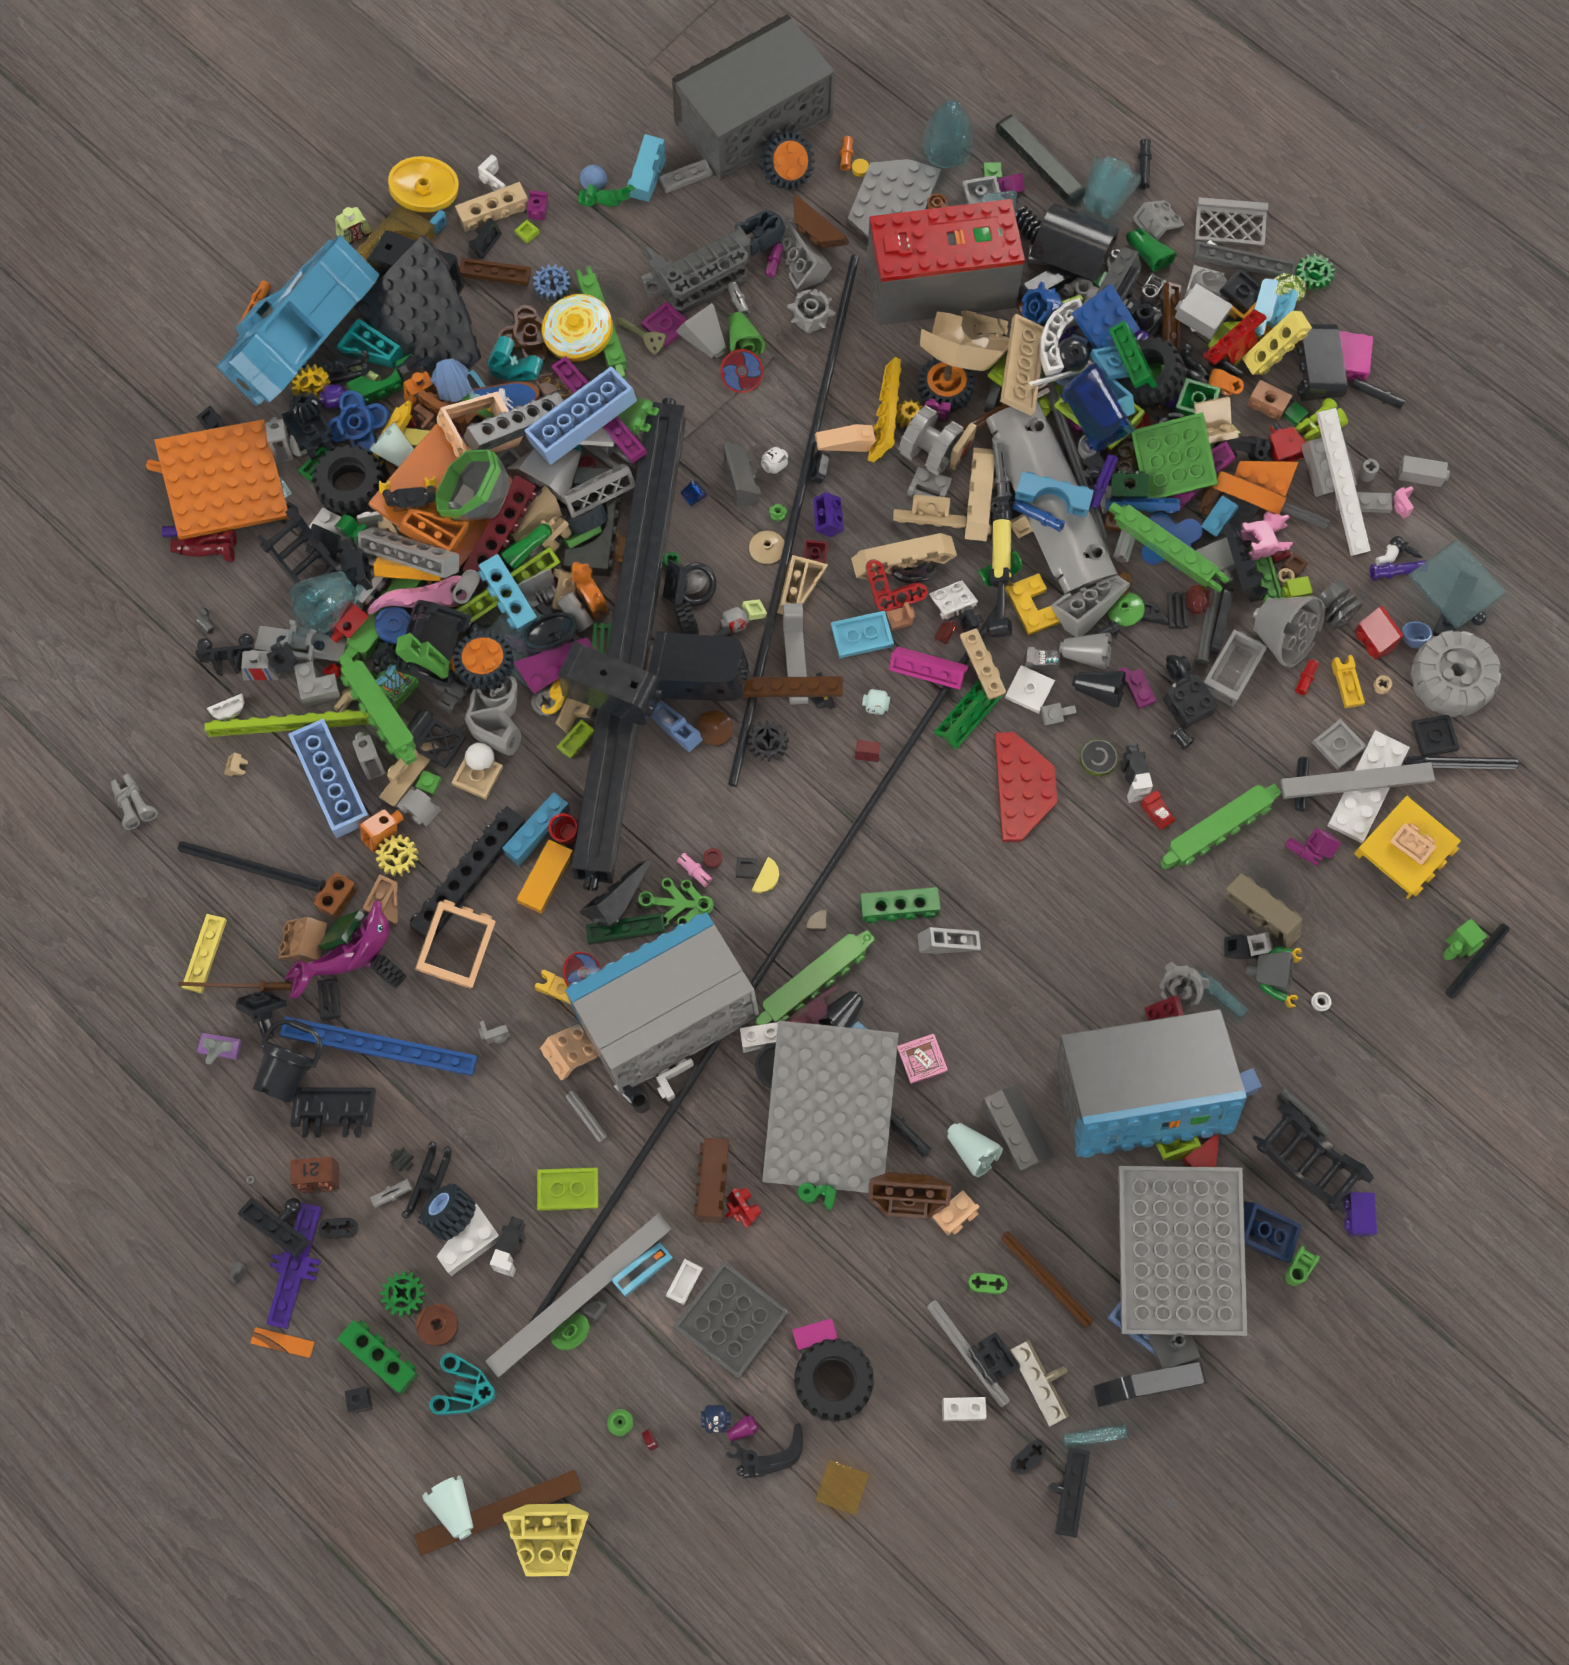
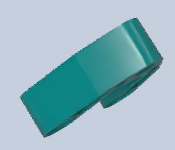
(506, 367)
(461, 1406)

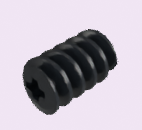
(1027, 224)

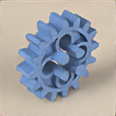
(543, 278)

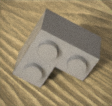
(316, 689)

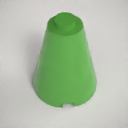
(744, 334)

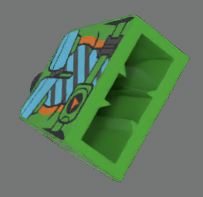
(394, 684)

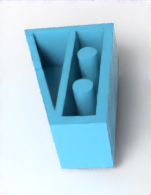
(647, 167)

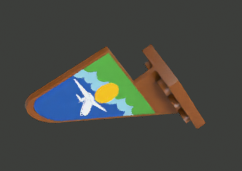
(511, 393)

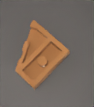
(386, 892)

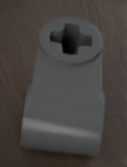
(1152, 289)

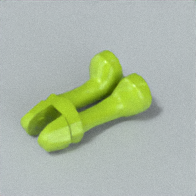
(1309, 426)

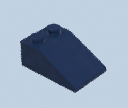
(1269, 1232)

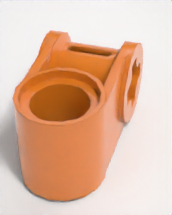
(1228, 383)

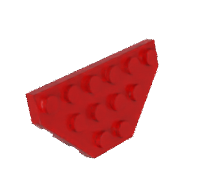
(1024, 786)

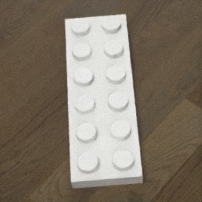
(1359, 808)

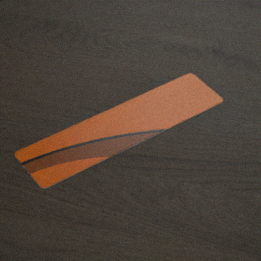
(282, 1342)

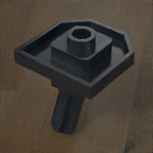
(260, 1008)

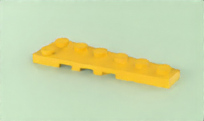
(887, 411)

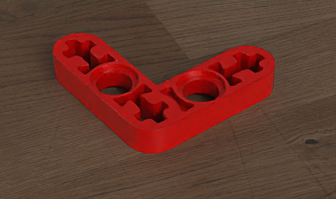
(885, 592)

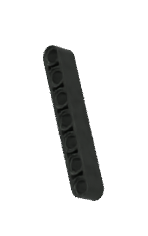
(1040, 160)

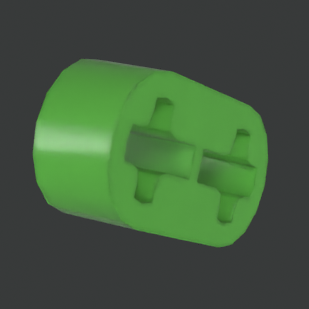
(988, 1278)

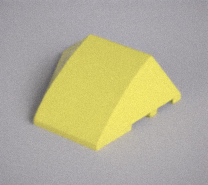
(546, 1537)

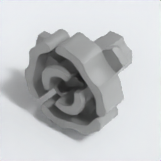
(1183, 982)

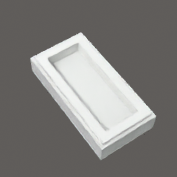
(684, 1282)

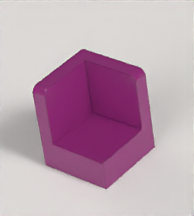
(1011, 183)
(1323, 843)

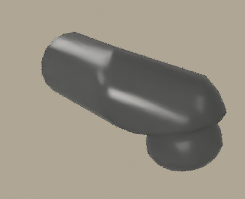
(203, 619)

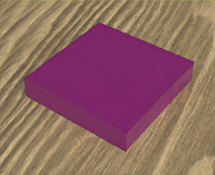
(665, 321)

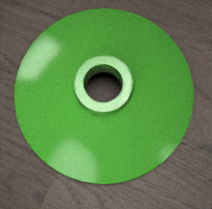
(1129, 615)
(570, 1332)

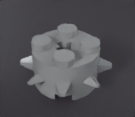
(811, 310)

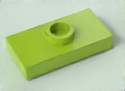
(576, 739)

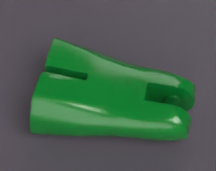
(1152, 251)
(520, 550)

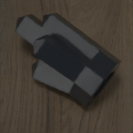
(412, 365)

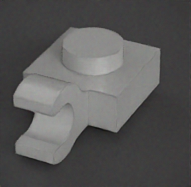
(1054, 713)

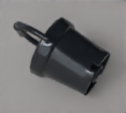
(282, 1068)

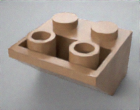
(302, 939)

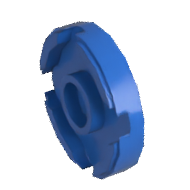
(392, 624)

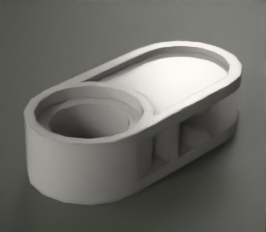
(467, 583)

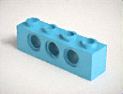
(493, 567)

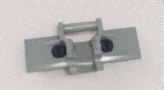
(301, 638)

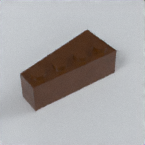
(713, 1180)

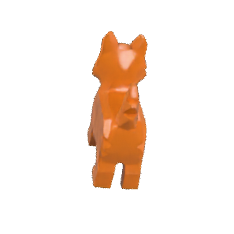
(588, 590)

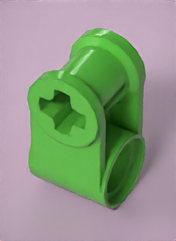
(1303, 1263)

